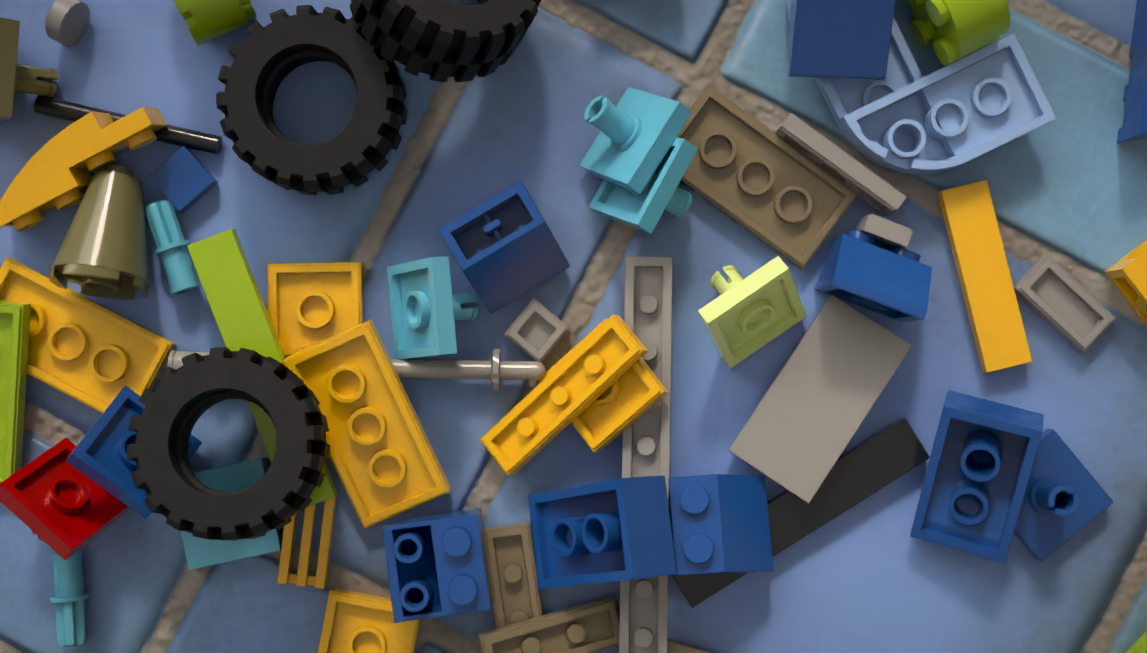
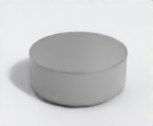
(67, 21)

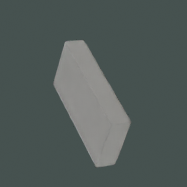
(1063, 303)

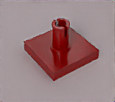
(60, 501)

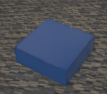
(183, 179)

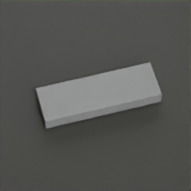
(841, 165)

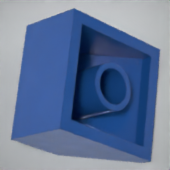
(875, 277)
(720, 525)

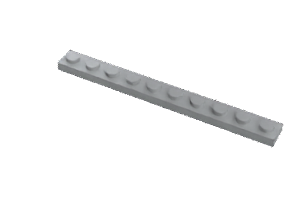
(648, 441)

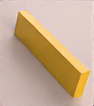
(984, 276)
(564, 394)

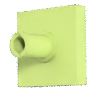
(751, 309)

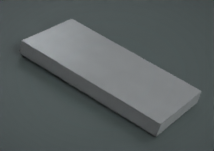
(819, 398)

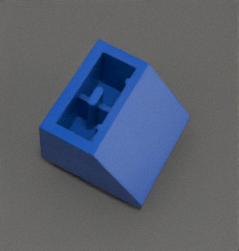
(504, 247)
(437, 565)

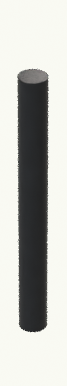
(168, 134)

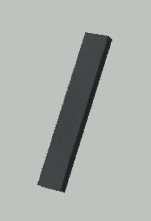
(849, 482)

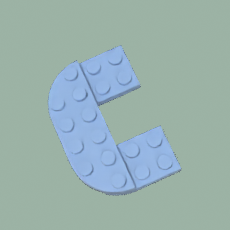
(940, 118)

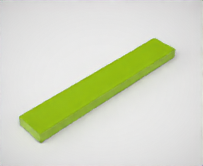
(243, 321)

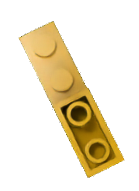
(60, 167)

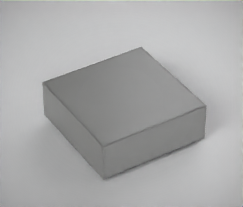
(885, 231)
(536, 330)

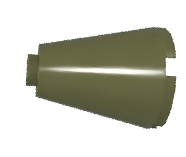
(107, 239)

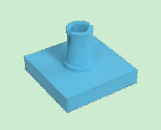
(632, 136)
(659, 194)
(426, 308)
(208, 552)

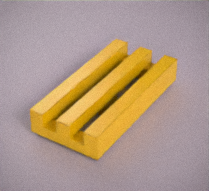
(302, 577)

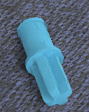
(172, 247)
(69, 599)

